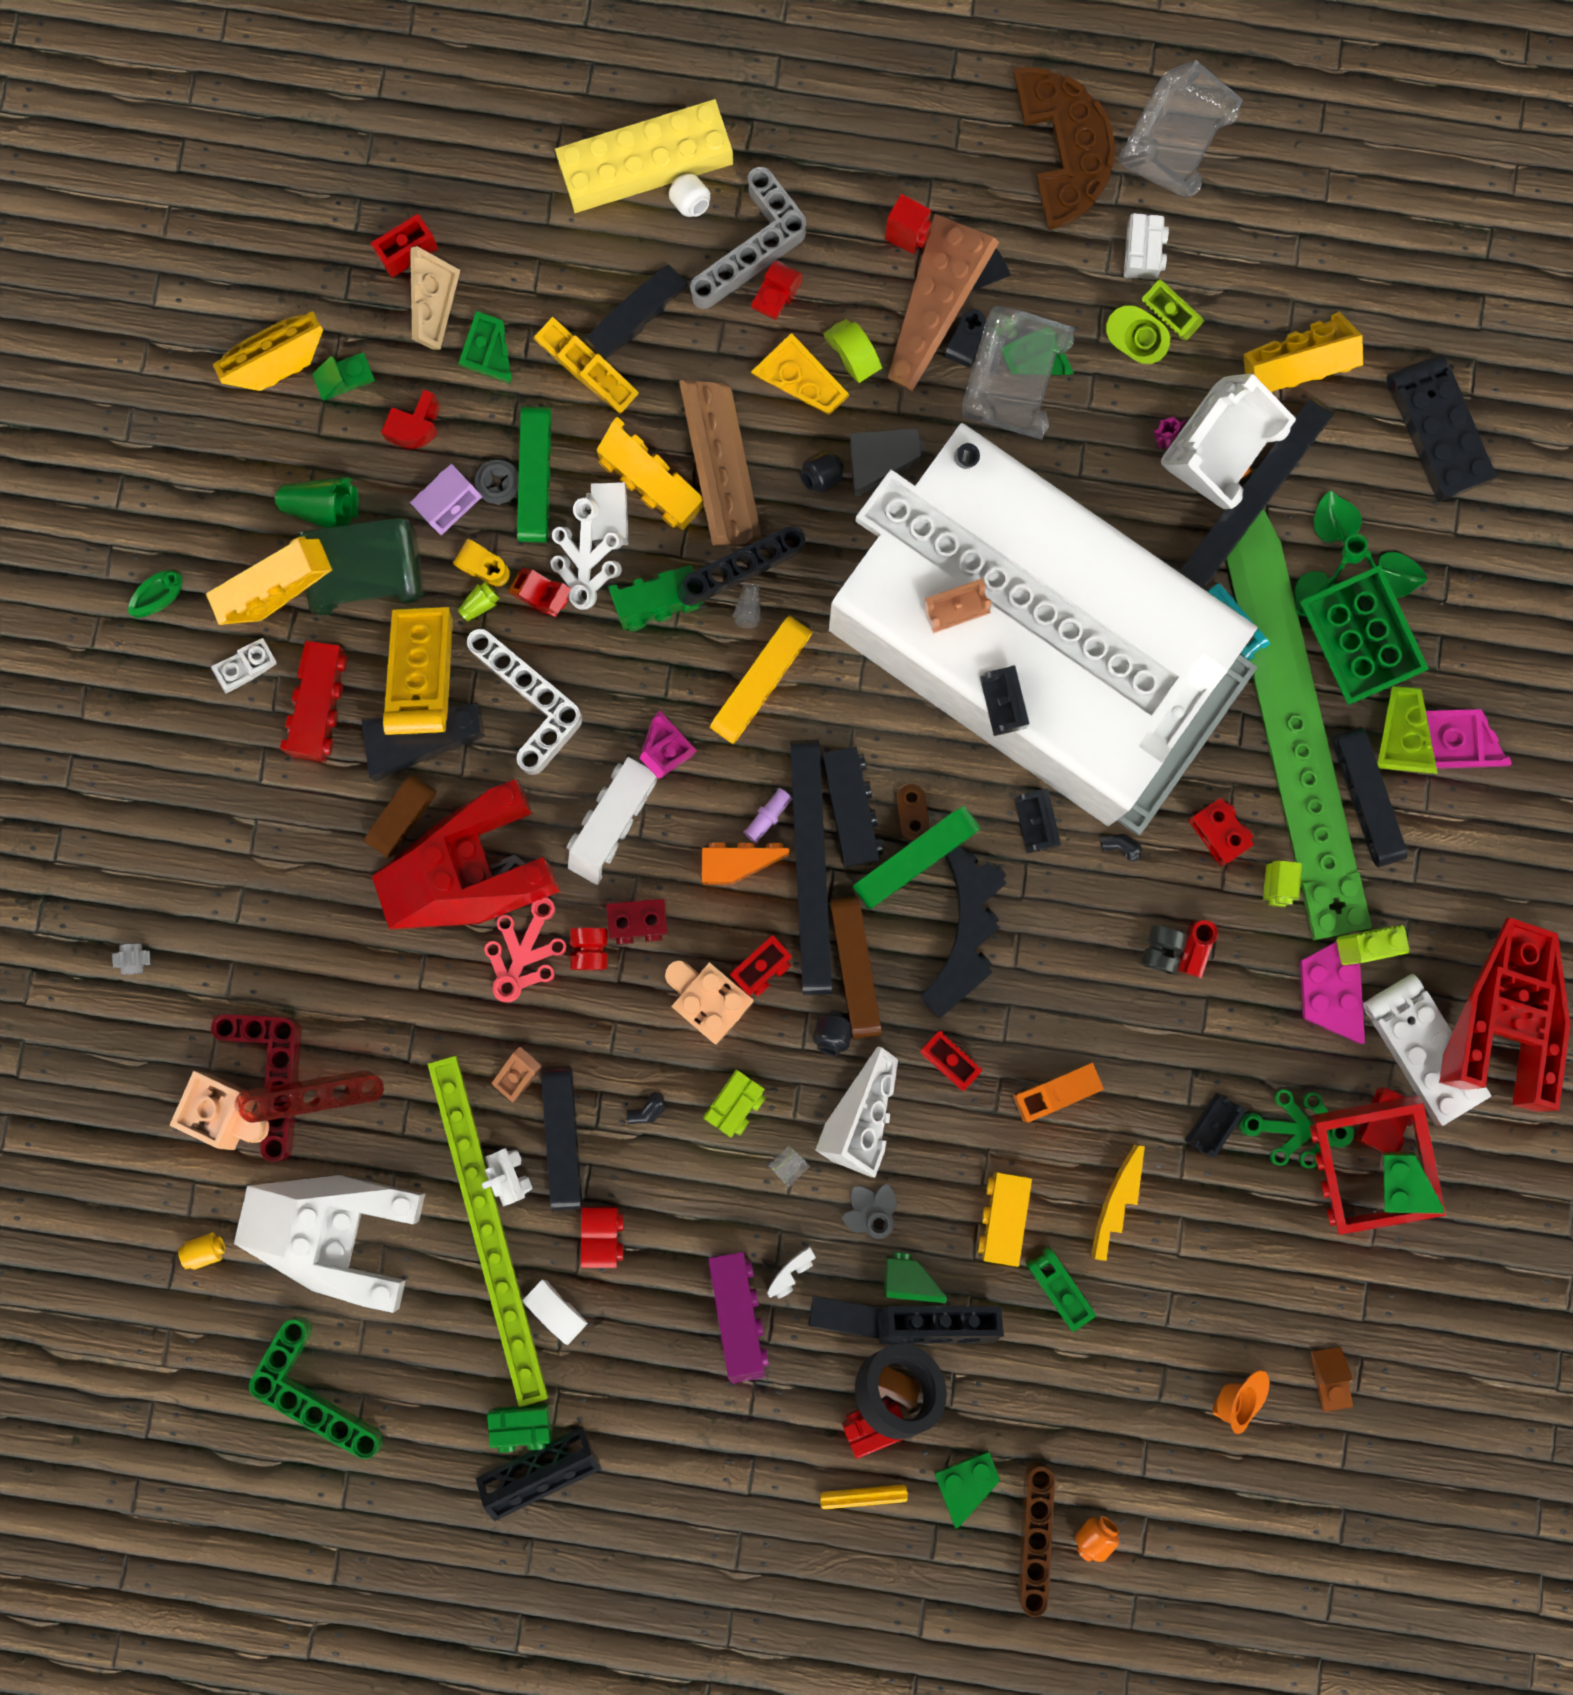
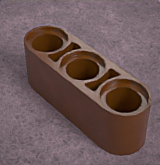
(400, 816)

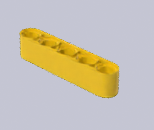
(761, 679)

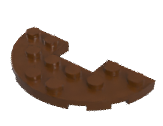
(1082, 141)

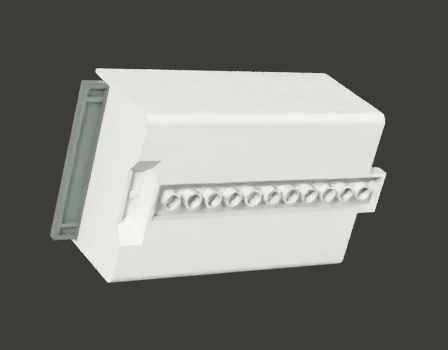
(1108, 642)

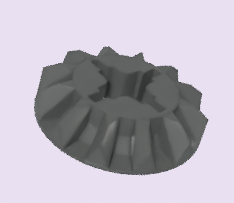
(501, 470)

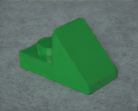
(343, 376)

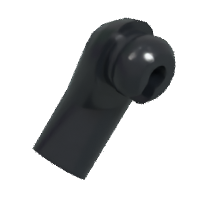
(1123, 842)

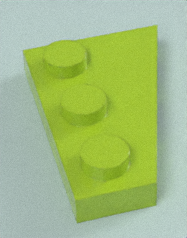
(1406, 734)

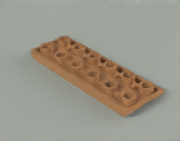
(720, 463)

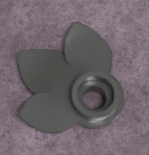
(869, 1207)

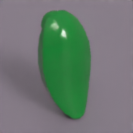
(155, 593)

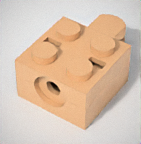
(707, 999)
(210, 1114)

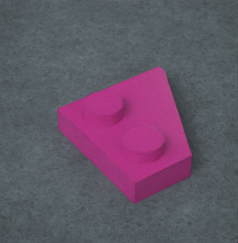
(664, 747)

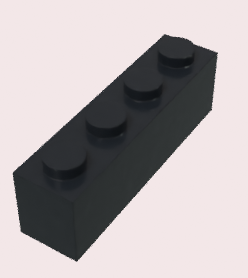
(851, 807)

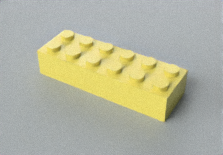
(644, 156)

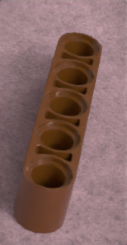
(855, 967)
(1038, 1553)

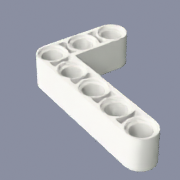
(531, 693)

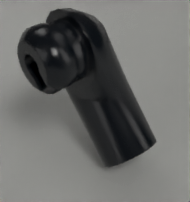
(650, 1112)

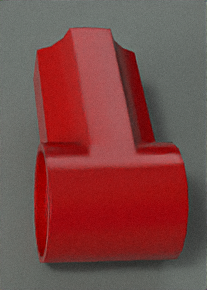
(1196, 951)

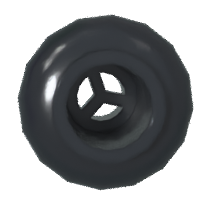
(821, 471)
(832, 1033)

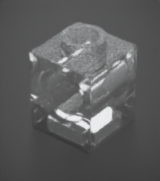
(788, 1165)

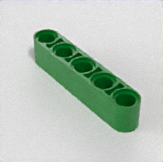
(534, 474)
(917, 857)

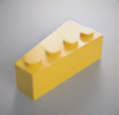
(269, 583)

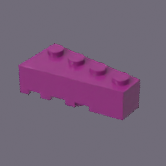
(737, 1317)

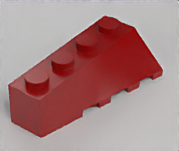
(315, 702)

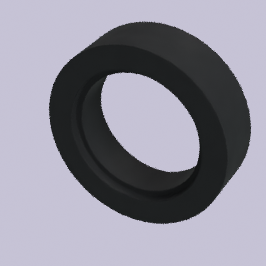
(931, 1382)

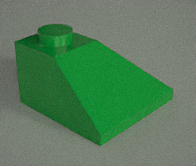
(909, 1280)

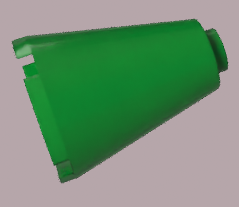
(320, 502)

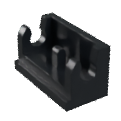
(1004, 701)
(1037, 821)
(1215, 1125)

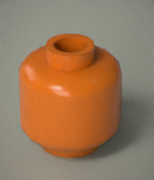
(1097, 1539)

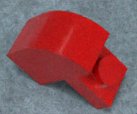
(777, 289)
(416, 429)
(540, 592)

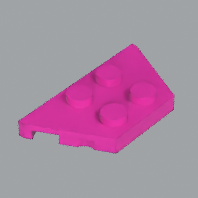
(1464, 740)
(1332, 993)

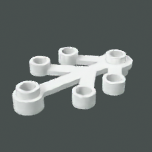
(584, 557)

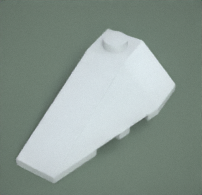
(857, 1124)

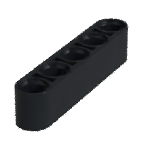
(750, 556)
(1369, 796)
(561, 1138)

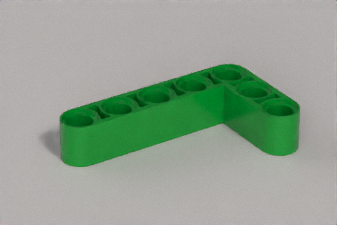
(306, 1398)

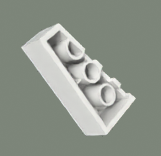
(610, 819)

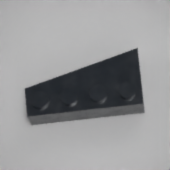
(400, 751)

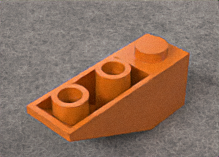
(731, 865)
(1057, 1093)

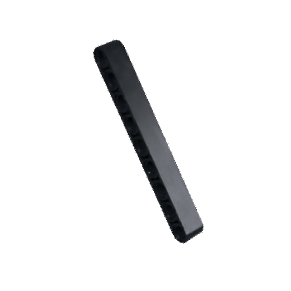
(1257, 493)
(811, 867)

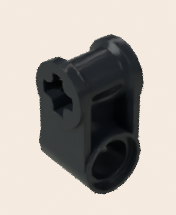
(965, 341)

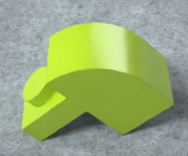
(854, 349)

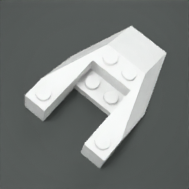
(311, 1231)

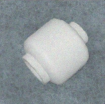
(689, 195)

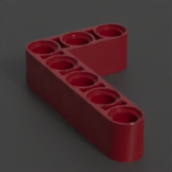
(274, 1073)

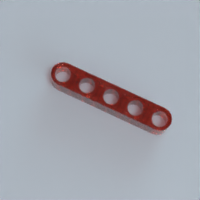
(295, 1092)

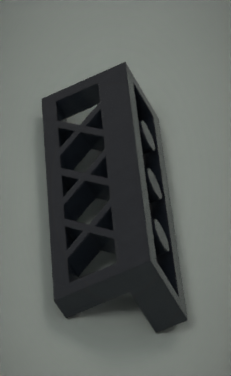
(539, 1480)

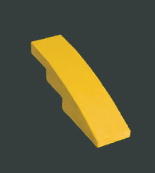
(586, 365)
(1122, 1192)

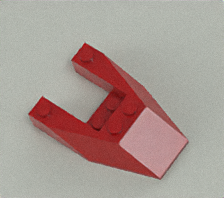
(448, 875)
(1521, 999)

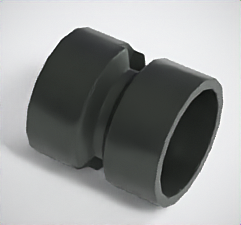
(1164, 939)

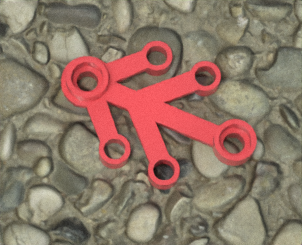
(522, 954)

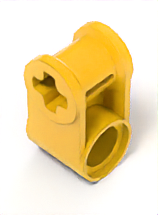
(479, 562)

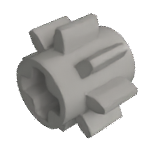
(131, 959)

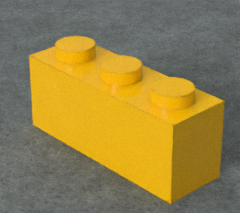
(1005, 1218)

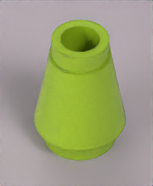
(479, 601)

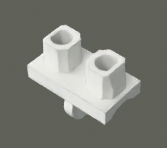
(503, 1176)

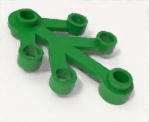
(1299, 1129)

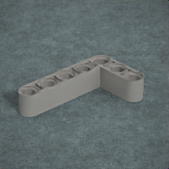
(754, 246)

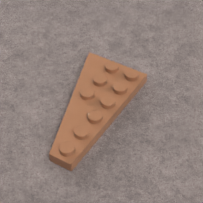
(945, 278)

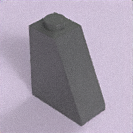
(880, 451)

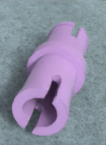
(767, 815)

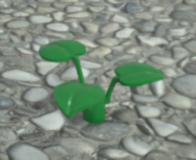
(1342, 520)

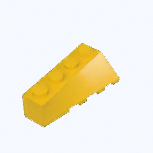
(1307, 355)
(648, 476)

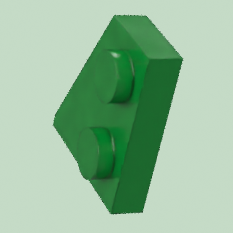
(486, 348)

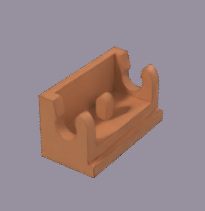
(957, 606)

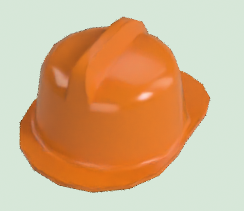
(1242, 1401)

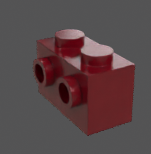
(637, 920)

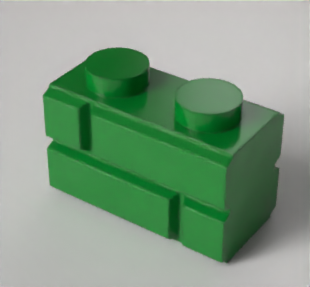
(519, 1427)

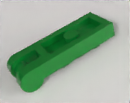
(1061, 1290)

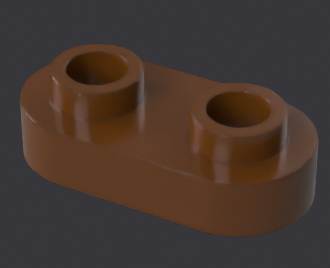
(912, 812)

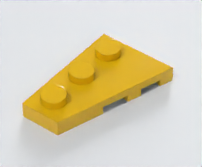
(801, 375)

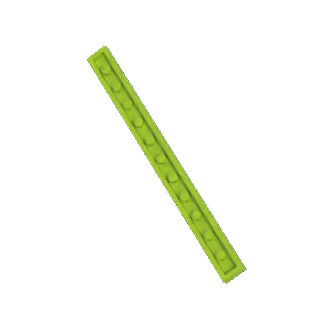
(488, 1232)

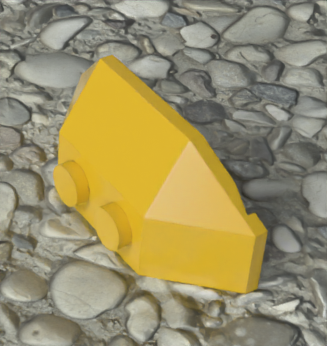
(271, 353)

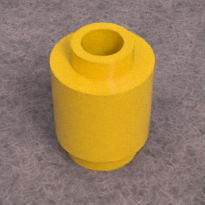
(201, 1251)

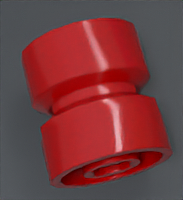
(588, 949)

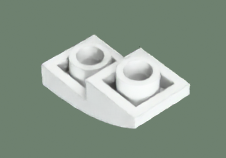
(244, 666)
(784, 1279)
(554, 1312)

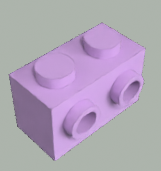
(446, 499)

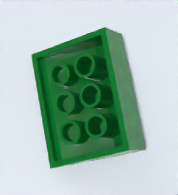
(1364, 635)

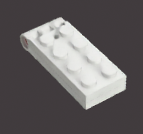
(1420, 1046)

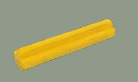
(863, 1496)

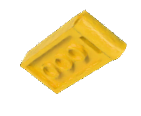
(418, 671)

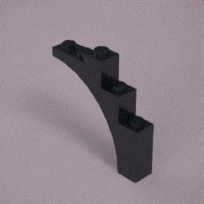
(964, 967)

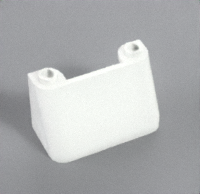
(1227, 437)

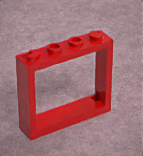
(1362, 1114)

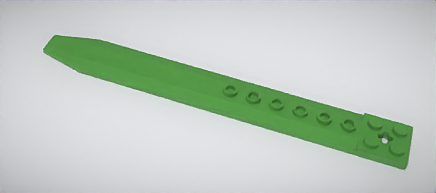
(1297, 736)

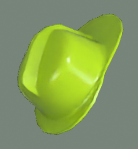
(1138, 334)

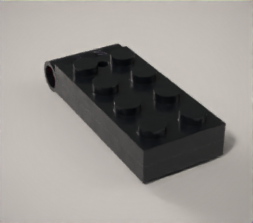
(1441, 427)

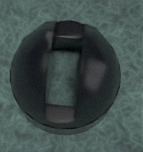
(972, 457)

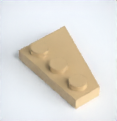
(431, 297)

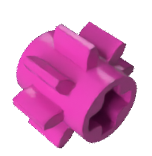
(1168, 432)

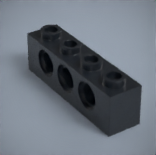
(940, 1324)

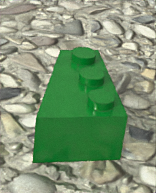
(651, 599)

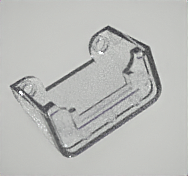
(1179, 128)
(1015, 370)

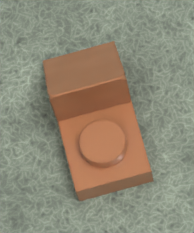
(516, 1074)

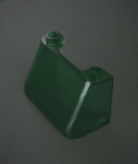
(367, 564)

